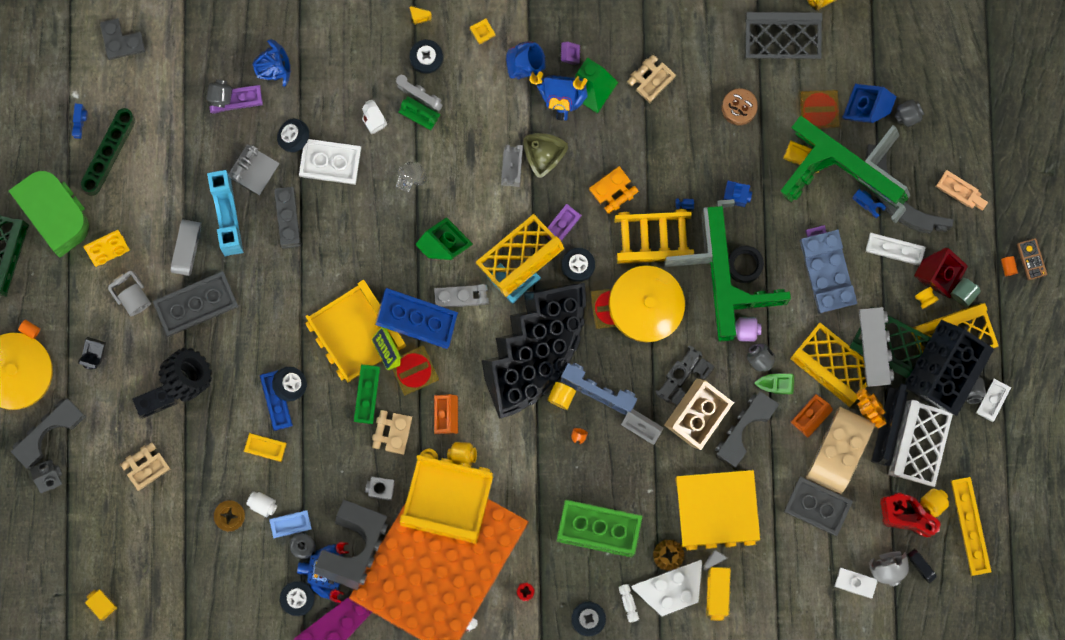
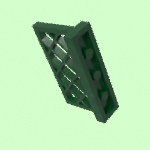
(11, 252)
(897, 365)

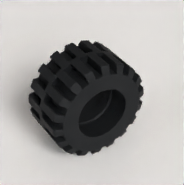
(177, 383)

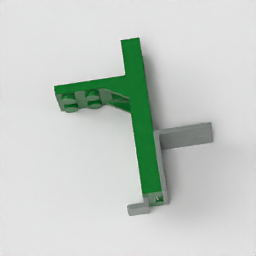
(830, 152)
(726, 297)

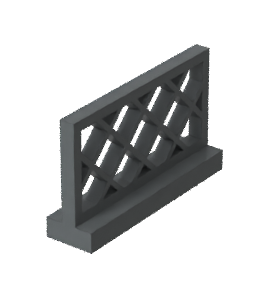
(779, 19)

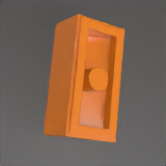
(446, 414)
(812, 415)

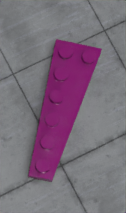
(337, 623)

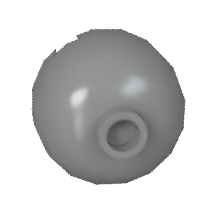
(891, 568)

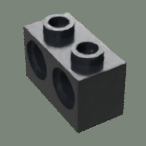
(153, 402)

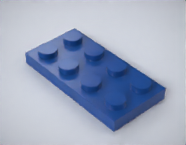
(416, 318)

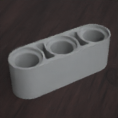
(186, 247)

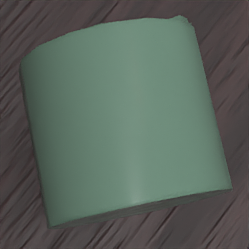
(965, 292)

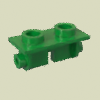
(419, 113)

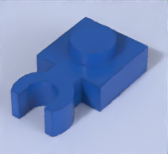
(80, 115)

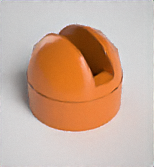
(579, 435)

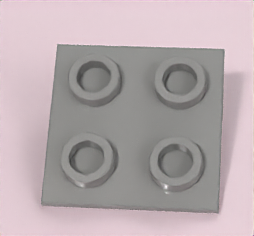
(253, 169)

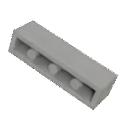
(874, 347)

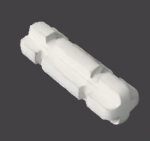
(628, 603)

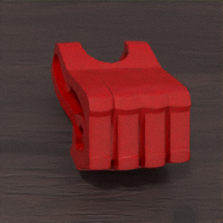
(913, 522)

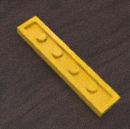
(971, 526)

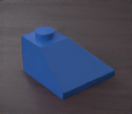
(869, 103)

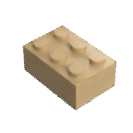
(698, 414)

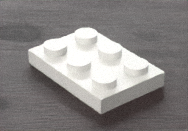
(330, 161)

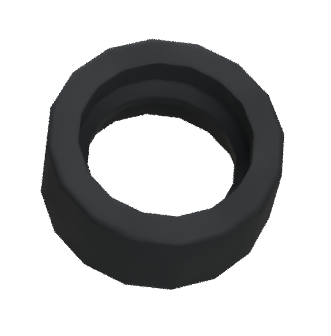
(759, 261)

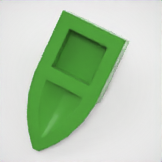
(777, 383)

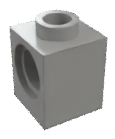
(389, 488)

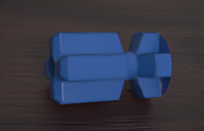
(685, 204)

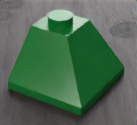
(599, 84)
(443, 241)

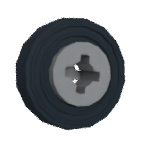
(584, 624)

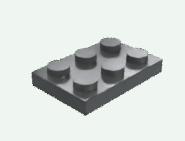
(818, 506)

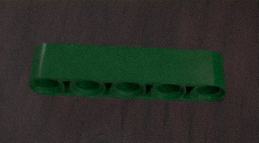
(108, 161)

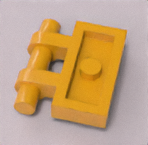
(611, 184)

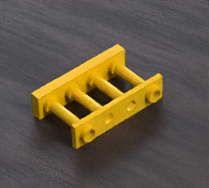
(645, 253)

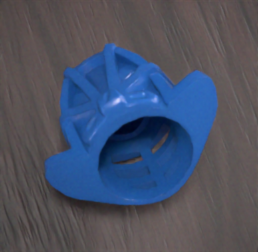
(525, 59)
(270, 64)

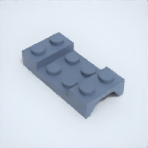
(828, 271)
(573, 377)

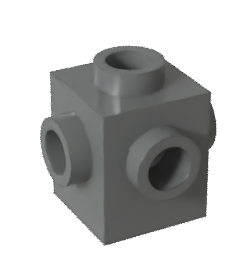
(46, 476)

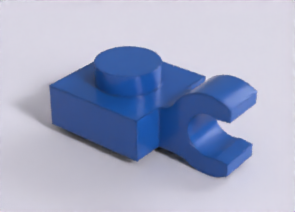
(864, 199)

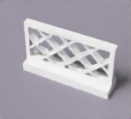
(904, 443)

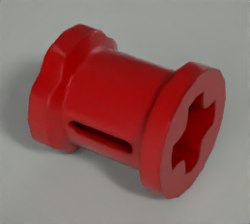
(522, 587)

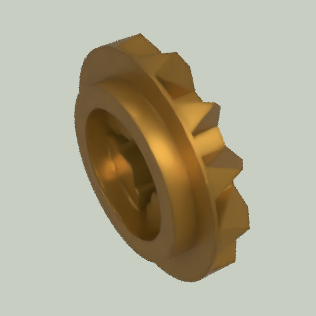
(224, 508)
(664, 563)

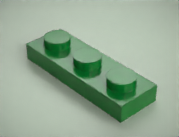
(366, 394)

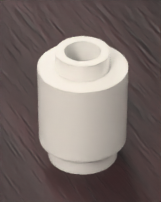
(262, 504)

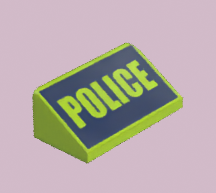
(386, 349)

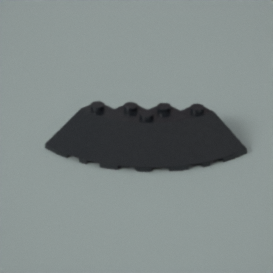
(537, 349)

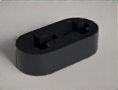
(921, 565)

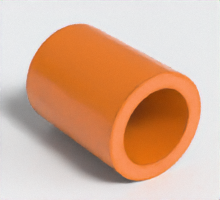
(1009, 266)
(29, 329)

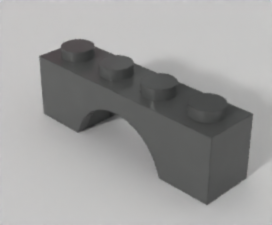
(732, 449)
(29, 450)

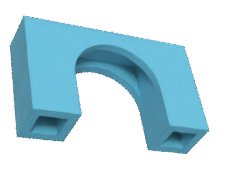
(223, 197)

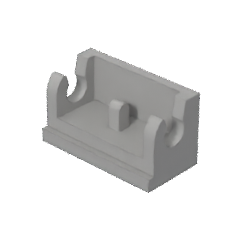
(512, 166)

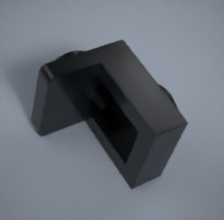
(92, 353)

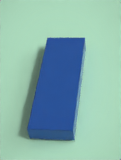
(277, 407)

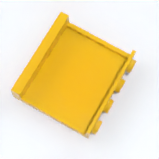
(348, 329)
(447, 498)
(718, 509)

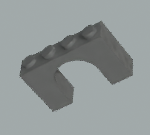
(352, 570)

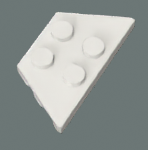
(672, 589)

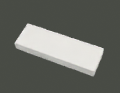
(895, 249)

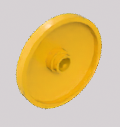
(646, 304)
(24, 371)

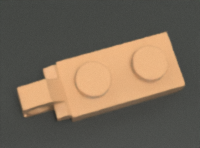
(961, 191)

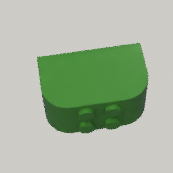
(52, 210)

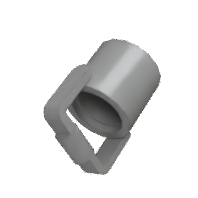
(133, 297)

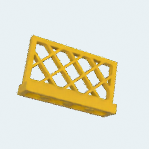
(532, 263)
(959, 317)
(822, 374)

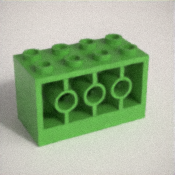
(599, 528)

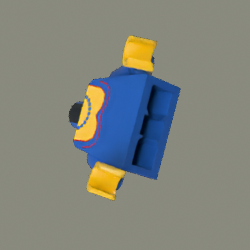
(561, 92)

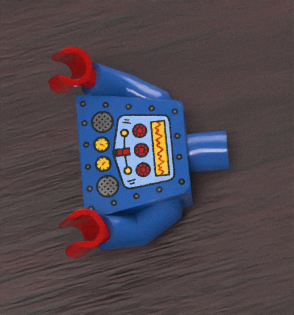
(323, 587)

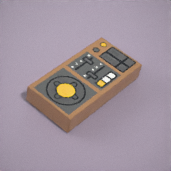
(1032, 259)

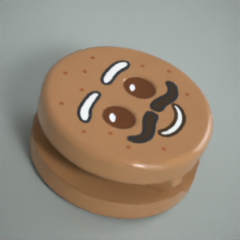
(739, 107)

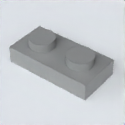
(642, 426)

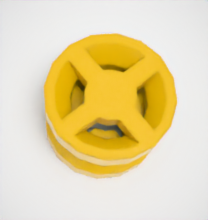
(926, 297)

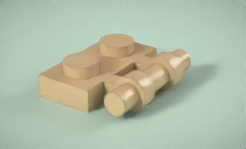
(655, 83)
(398, 433)
(149, 470)

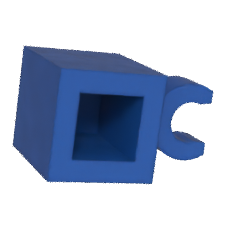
(738, 192)

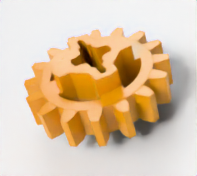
(871, 407)

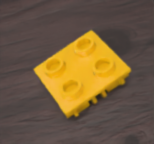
(106, 248)

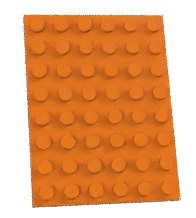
(435, 581)

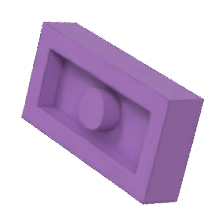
(564, 222)

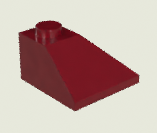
(941, 271)

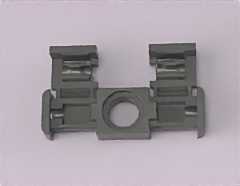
(670, 388)

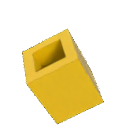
(100, 604)

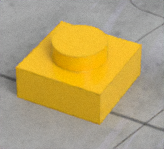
(482, 31)

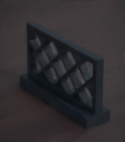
(888, 433)

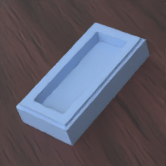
(290, 524)

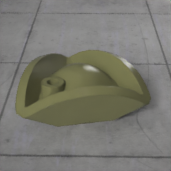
(544, 152)

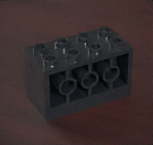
(949, 367)

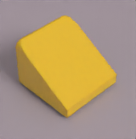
(420, 15)

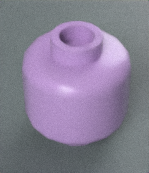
(747, 329)

